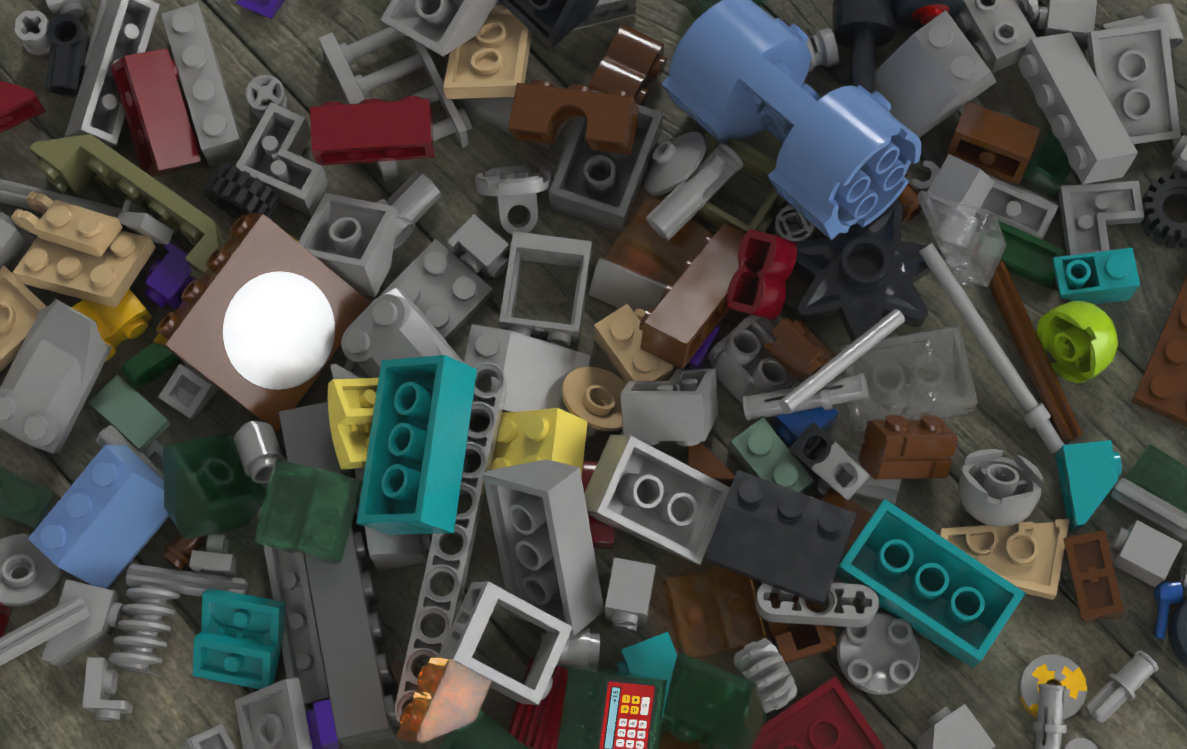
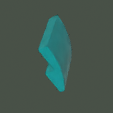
(239, 639)

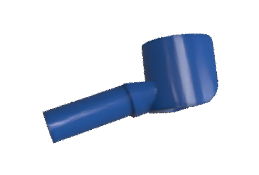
(1166, 594)

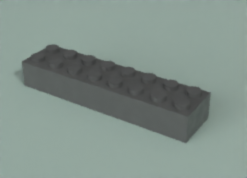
(343, 602)

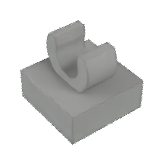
(215, 559)

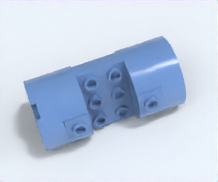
(838, 152)

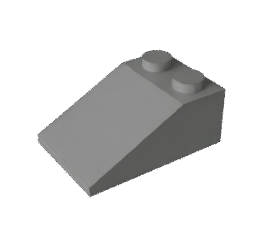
(932, 75)
(530, 366)
(655, 497)

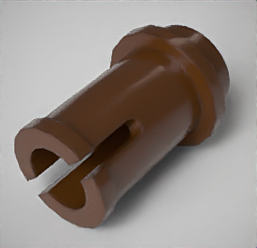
(180, 551)

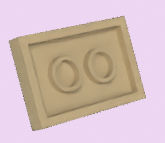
(491, 60)
(84, 275)

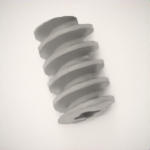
(142, 629)

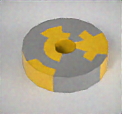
(1054, 669)

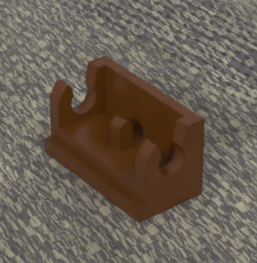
(1093, 576)

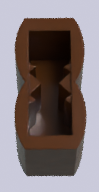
(630, 64)

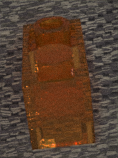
(444, 700)

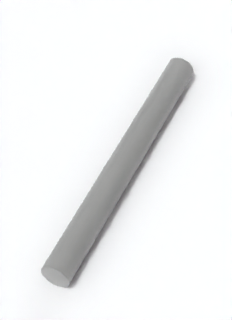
(841, 361)

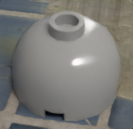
(999, 488)

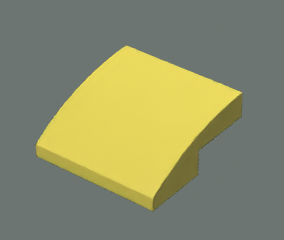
(350, 418)

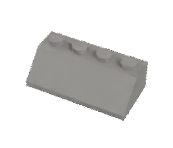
(545, 539)

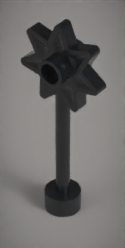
(869, 267)

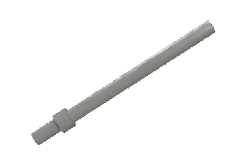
(1034, 414)

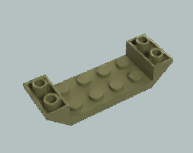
(79, 160)

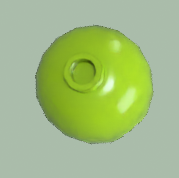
(1079, 340)

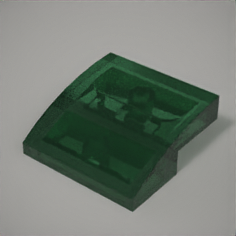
(308, 511)

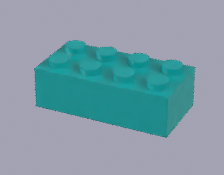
(417, 445)

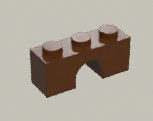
(541, 109)

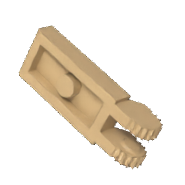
(68, 224)

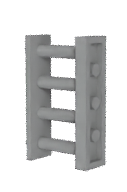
(358, 87)

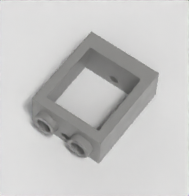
(549, 251)
(471, 624)

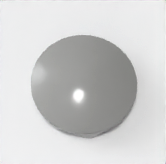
(879, 655)

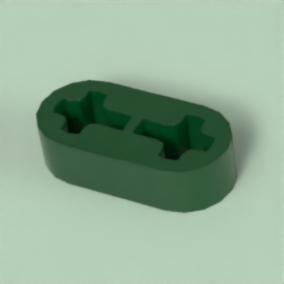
(149, 365)

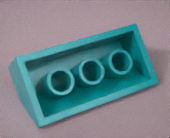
(930, 584)

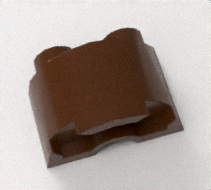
(798, 349)
(799, 640)

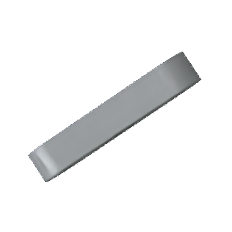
(846, 617)

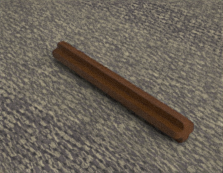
(1034, 355)

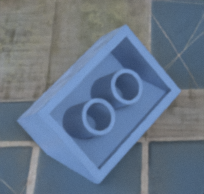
(104, 517)

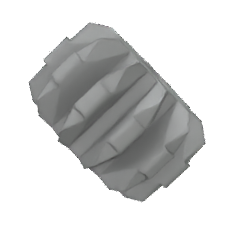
(765, 667)

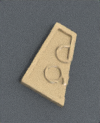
(17, 314)
(1021, 553)

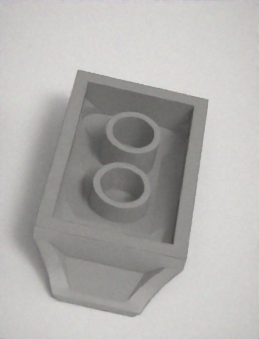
(392, 330)
(51, 377)

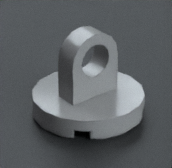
(514, 187)

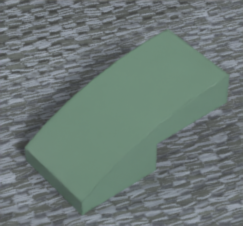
(129, 413)

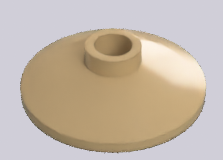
(595, 397)

